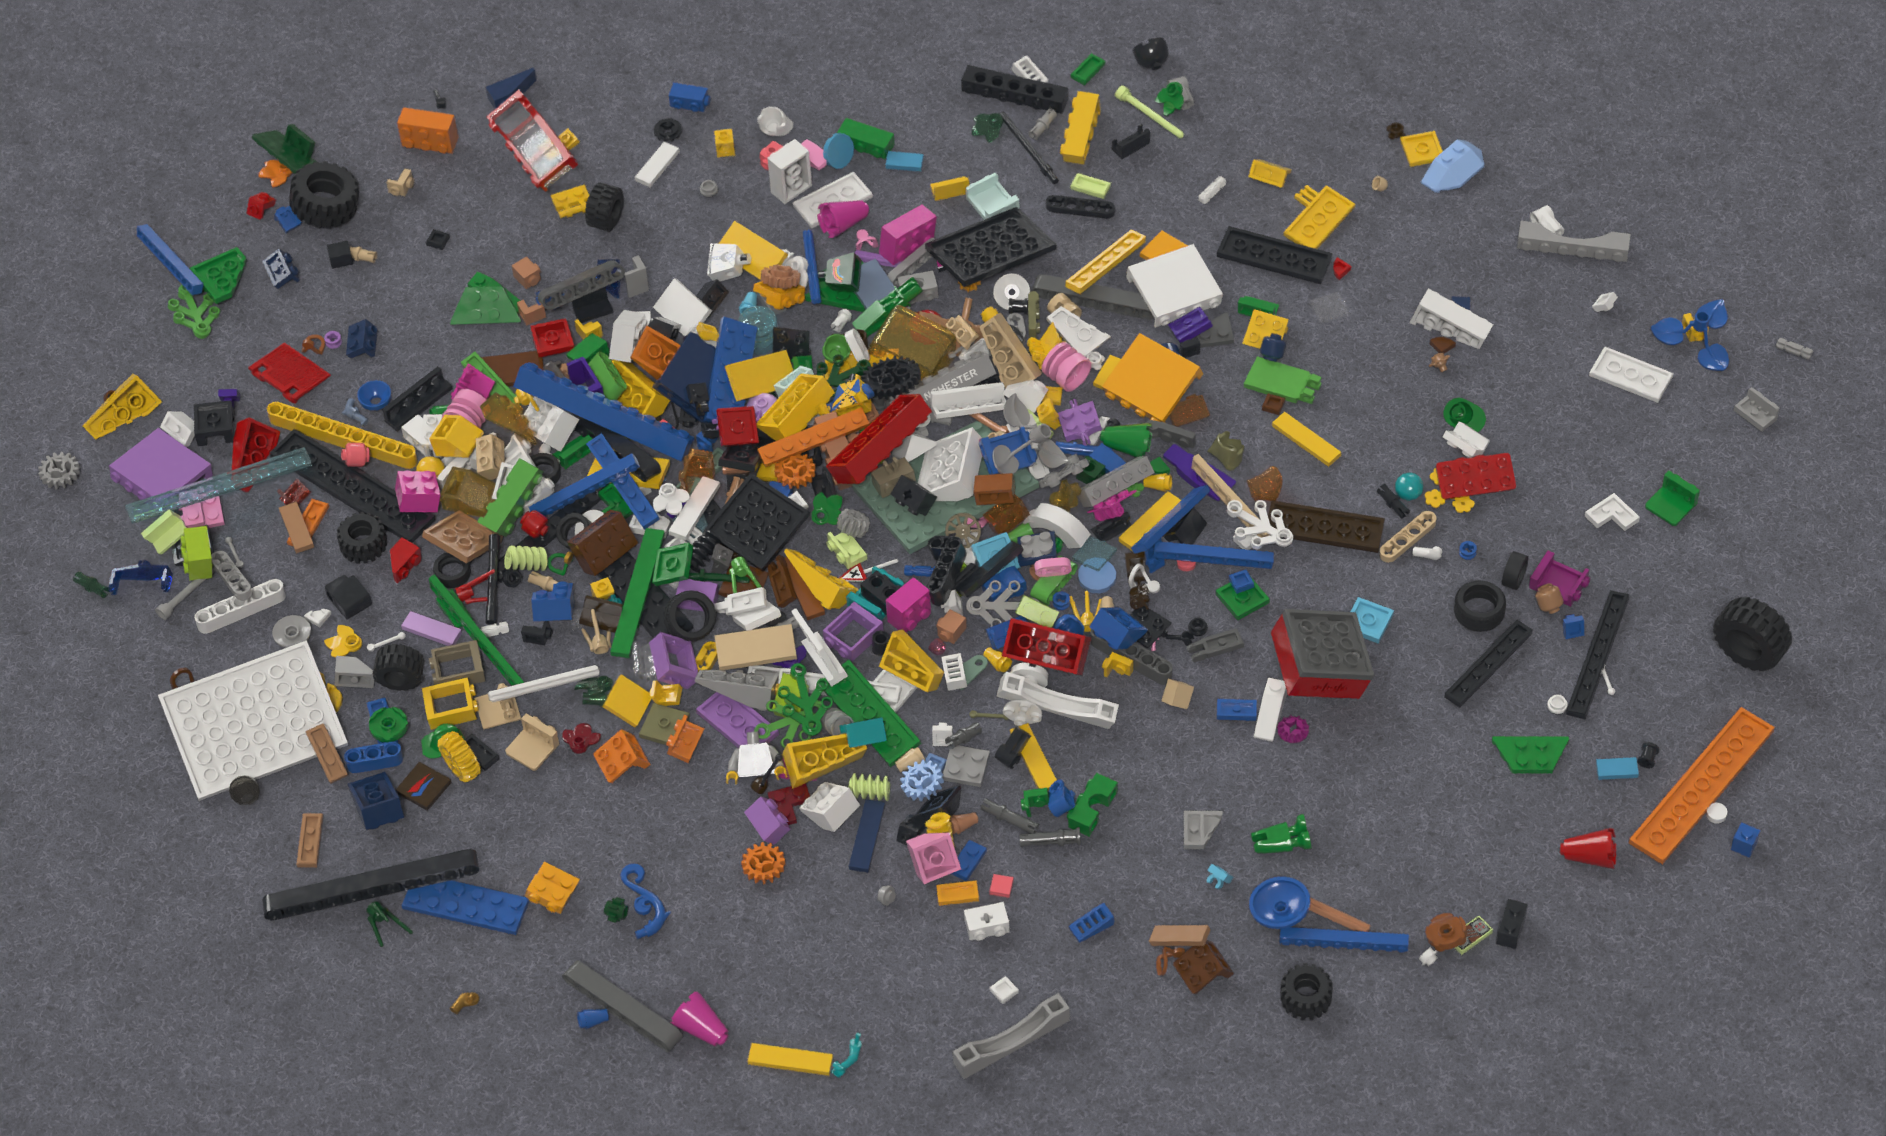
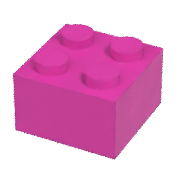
(417, 491)
(908, 605)

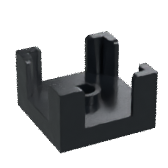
(213, 420)

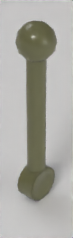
(973, 714)

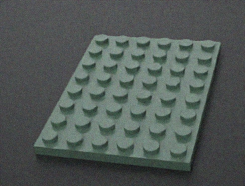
(915, 531)

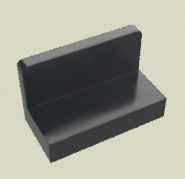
(712, 294)
(592, 306)
(1187, 528)

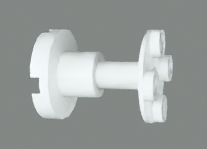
(1024, 711)

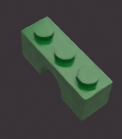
(1098, 791)

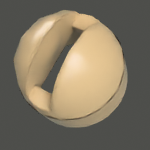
(1379, 183)

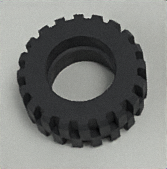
(320, 210)
(1752, 633)

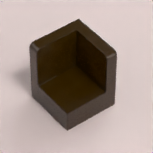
(1131, 560)

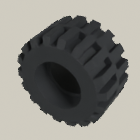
(604, 206)
(361, 549)
(398, 667)
(1306, 1005)

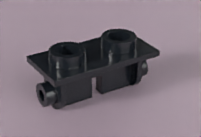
(1112, 527)

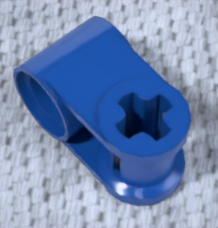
(1060, 798)

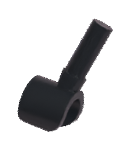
(440, 102)
(1185, 637)

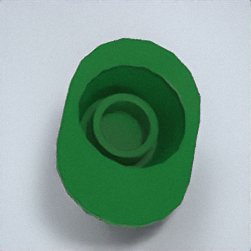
(1466, 412)
(430, 742)

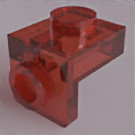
(295, 493)

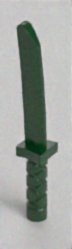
(702, 576)

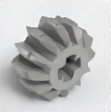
(853, 523)

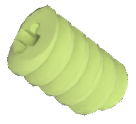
(525, 556)
(870, 787)

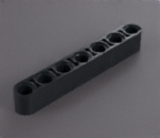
(622, 447)

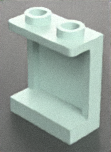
(990, 197)

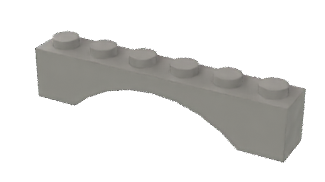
(1538, 238)
(980, 1054)

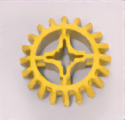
(459, 756)

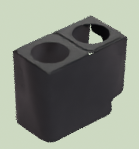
(349, 595)

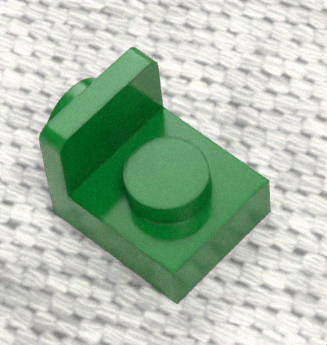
(1034, 798)

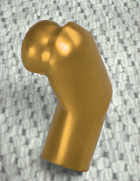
(464, 1000)

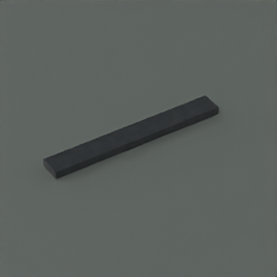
(1597, 654)

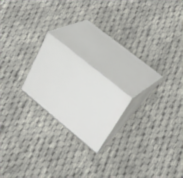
(913, 447)

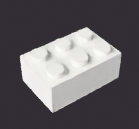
(789, 171)
(625, 335)

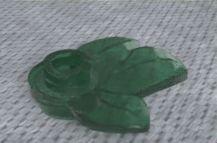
(986, 127)
(595, 685)

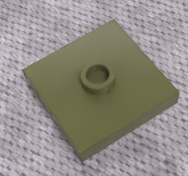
(660, 723)

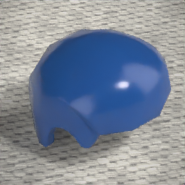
(1070, 624)

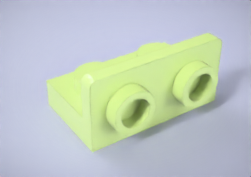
(846, 549)

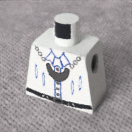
(726, 261)

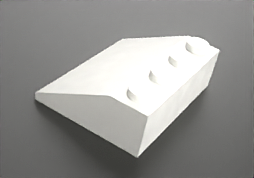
(952, 466)

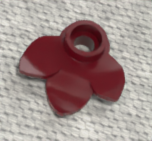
(580, 738)

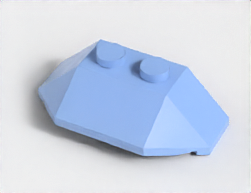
(1454, 166)

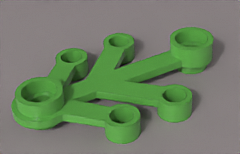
(200, 328)
(784, 722)

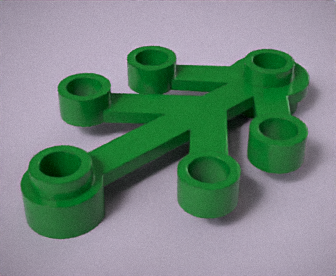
(806, 702)

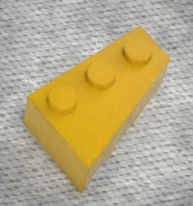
(910, 662)

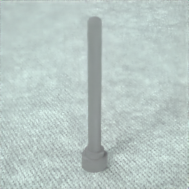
(165, 610)

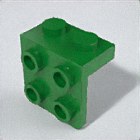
(1673, 499)

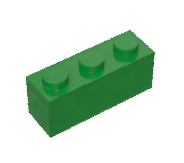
(868, 138)

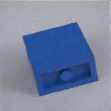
(1013, 440)

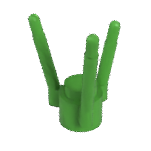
(741, 568)

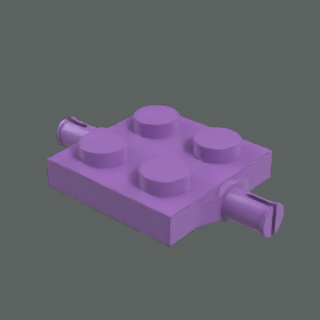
(1079, 421)

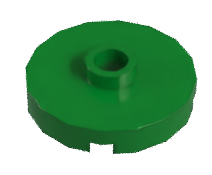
(384, 717)

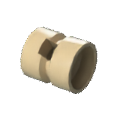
(1065, 302)

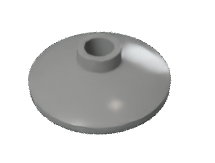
(291, 625)

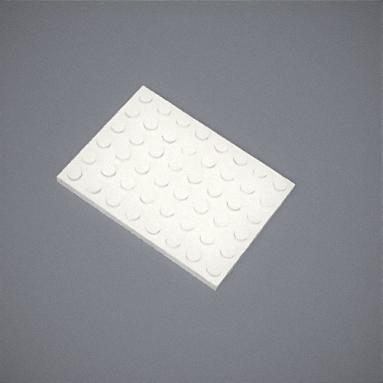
(250, 719)

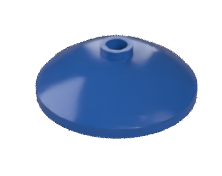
(1277, 895)

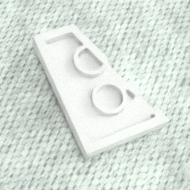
(1076, 332)

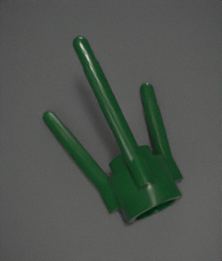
(380, 913)

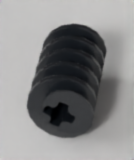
(702, 548)

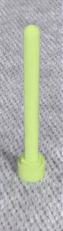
(1124, 94)

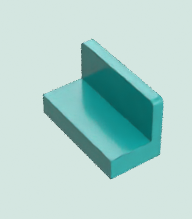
(864, 732)

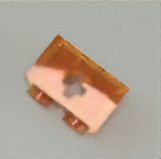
(1006, 516)

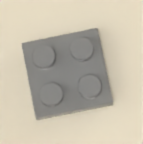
(966, 765)

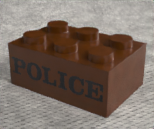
(602, 542)

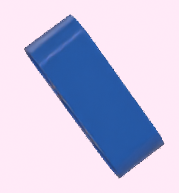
(365, 761)

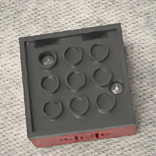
(1322, 653)

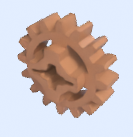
(780, 276)

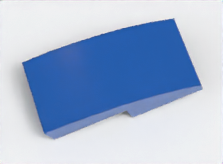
(1107, 457)

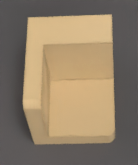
(1177, 693)

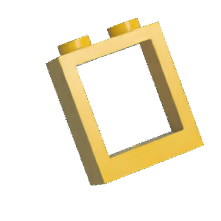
(453, 716)

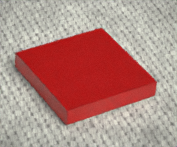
(737, 426)

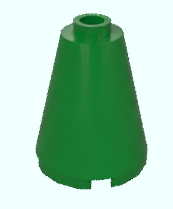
(1128, 439)

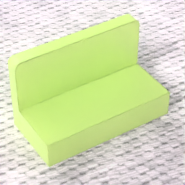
(165, 531)

